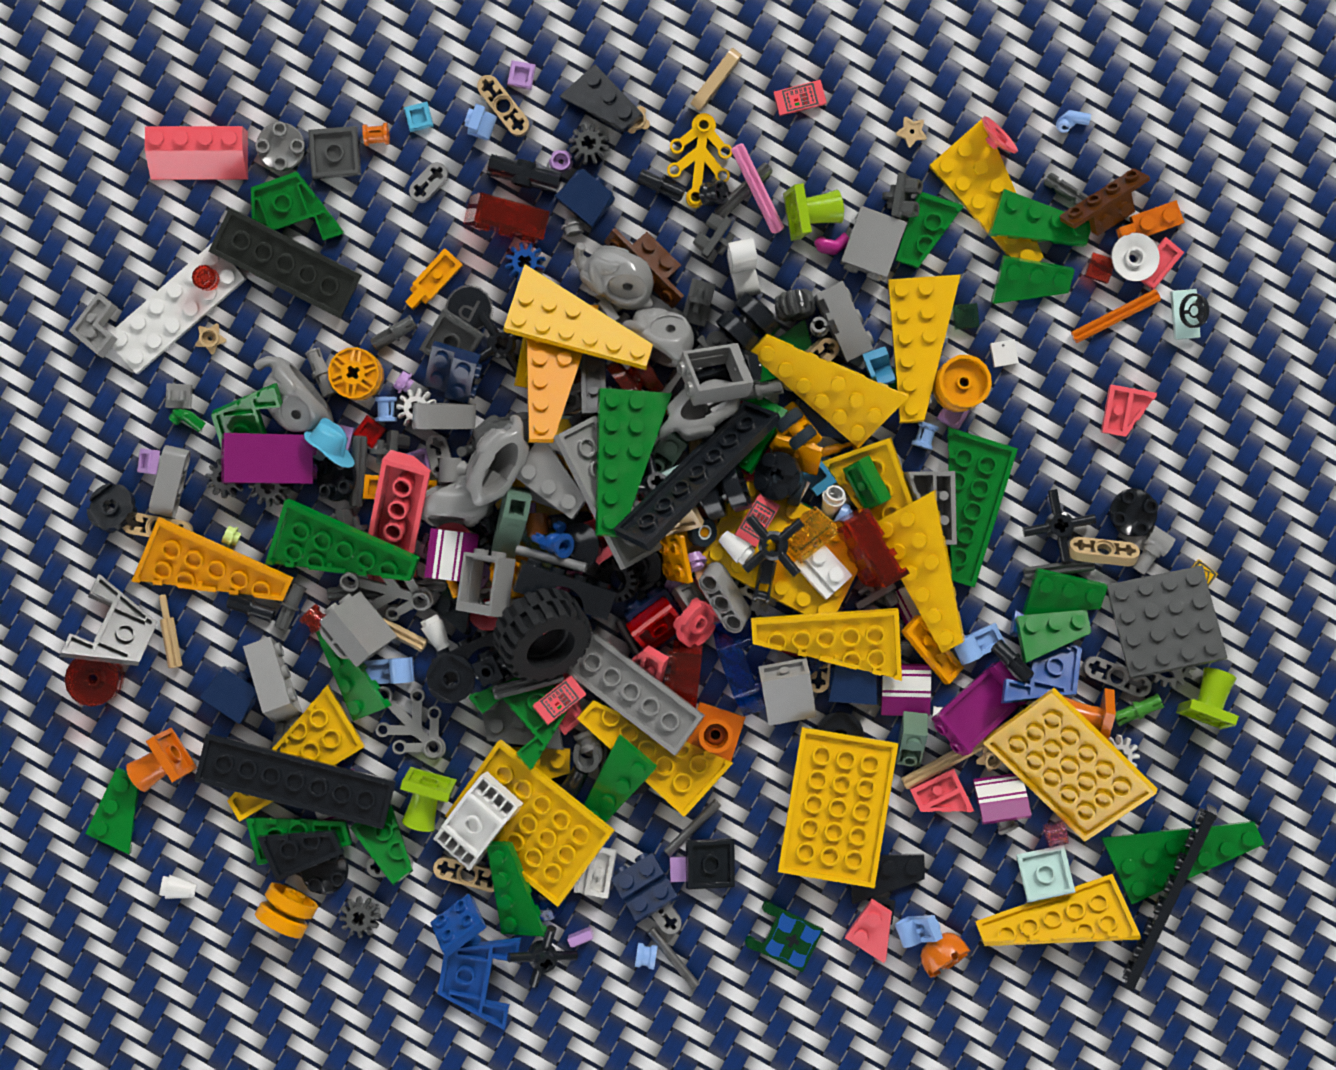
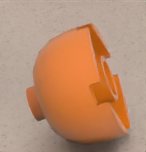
(943, 953)

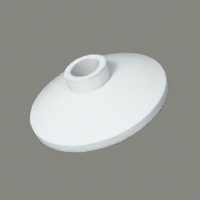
(1145, 252)

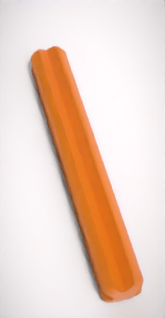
(1115, 316)

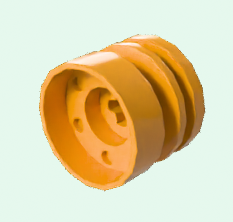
(370, 374)

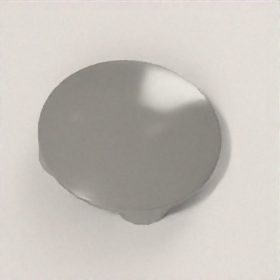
(280, 146)

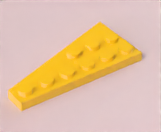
(838, 394)
(848, 639)
(1088, 915)

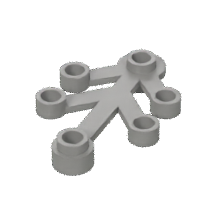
(390, 591)
(413, 726)

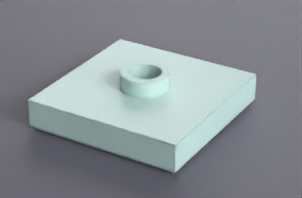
(1045, 873)

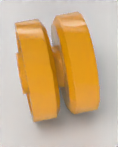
(965, 370)
(286, 910)

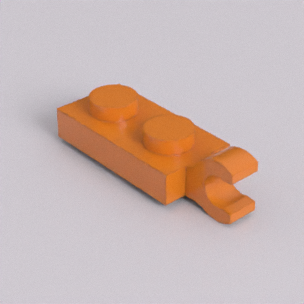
(1153, 220)

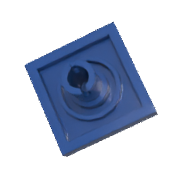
(458, 925)

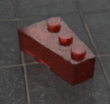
(506, 217)
(868, 550)
(684, 671)

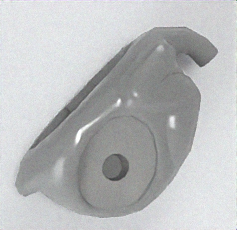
(616, 276)
(665, 330)
(302, 402)
(698, 420)
(496, 462)
(454, 504)

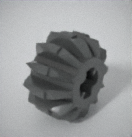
(594, 137)
(795, 305)
(220, 487)
(264, 494)
(351, 912)

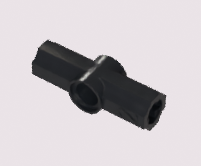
(524, 173)

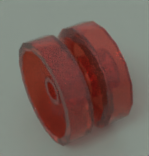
(634, 377)
(87, 690)

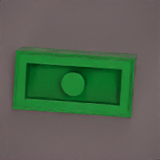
(867, 483)

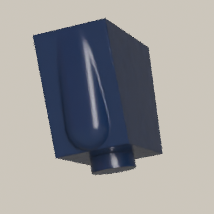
(586, 197)
(852, 686)
(231, 693)

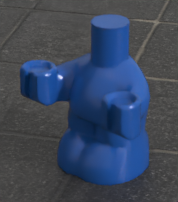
(556, 543)

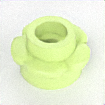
(231, 536)

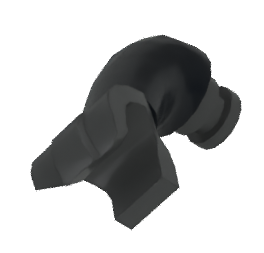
(581, 769)

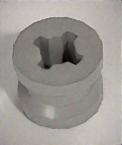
(587, 741)

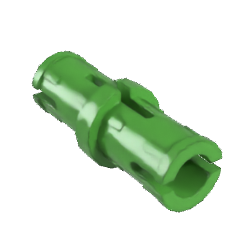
(1138, 709)

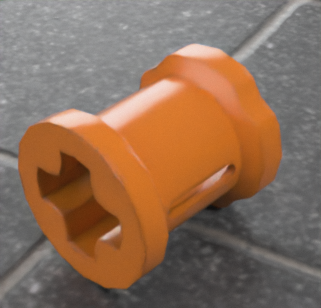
(376, 134)

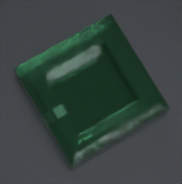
(965, 316)

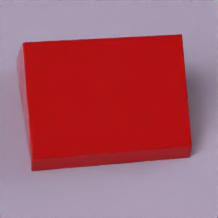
(654, 624)

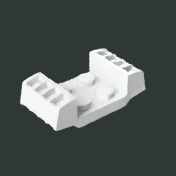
(477, 820)

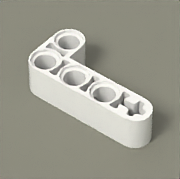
(742, 265)

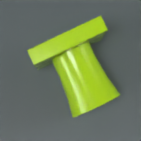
(804, 210)
(1211, 700)
(426, 791)

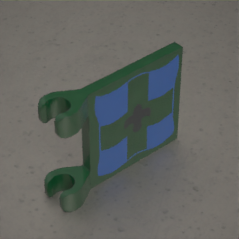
(789, 938)

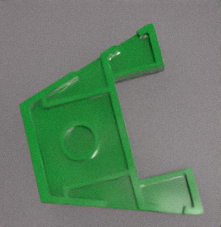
(289, 202)
(244, 413)
(522, 705)

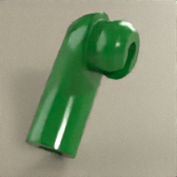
(187, 416)

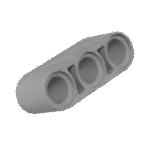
(444, 416)
(169, 481)
(724, 597)

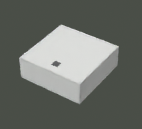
(1004, 353)

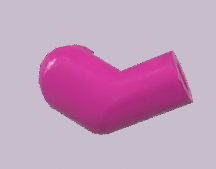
(830, 246)

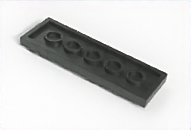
(285, 263)

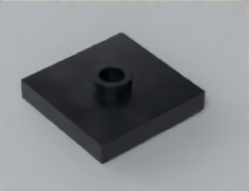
(710, 863)

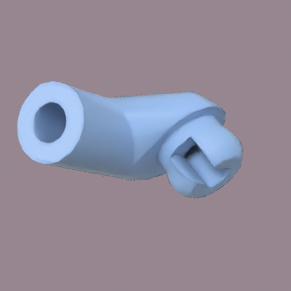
(1071, 118)

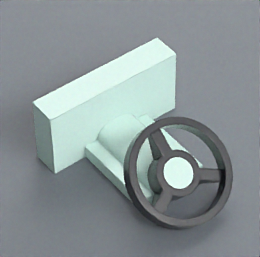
(1188, 313)

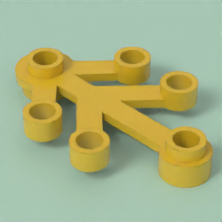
(700, 155)

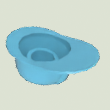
(331, 441)

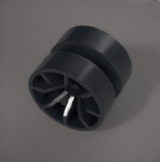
(754, 318)
(731, 489)

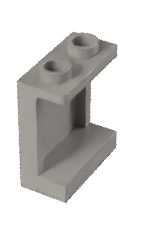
(873, 244)
(787, 691)

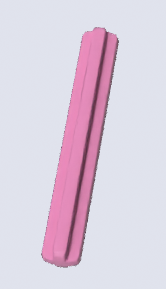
(757, 188)

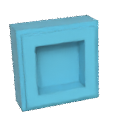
(418, 116)

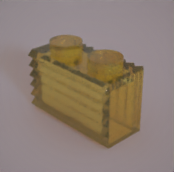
(813, 536)

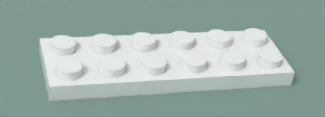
(172, 312)

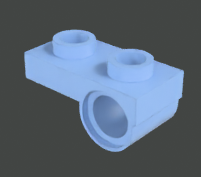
(480, 122)
(977, 644)
(391, 670)
(918, 929)

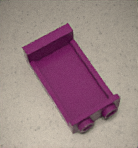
(267, 459)
(976, 710)

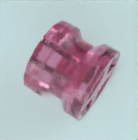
(1055, 834)

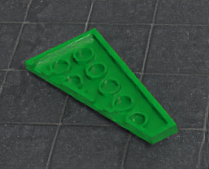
(625, 438)
(980, 481)
(329, 545)
(1149, 857)

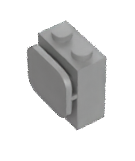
(355, 629)

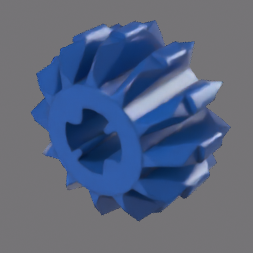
(526, 254)

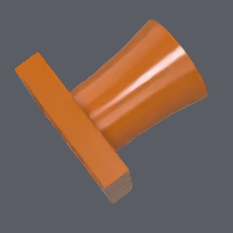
(1100, 717)
(726, 722)
(167, 758)

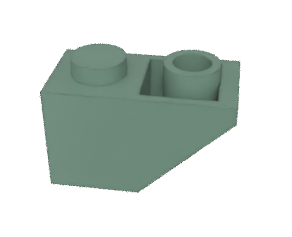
(912, 738)

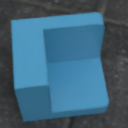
(878, 366)
(821, 481)

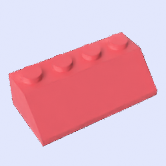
(197, 152)
(399, 500)

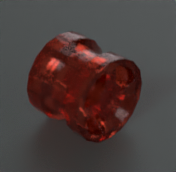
(200, 276)
(312, 618)

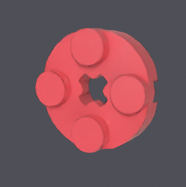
(686, 625)

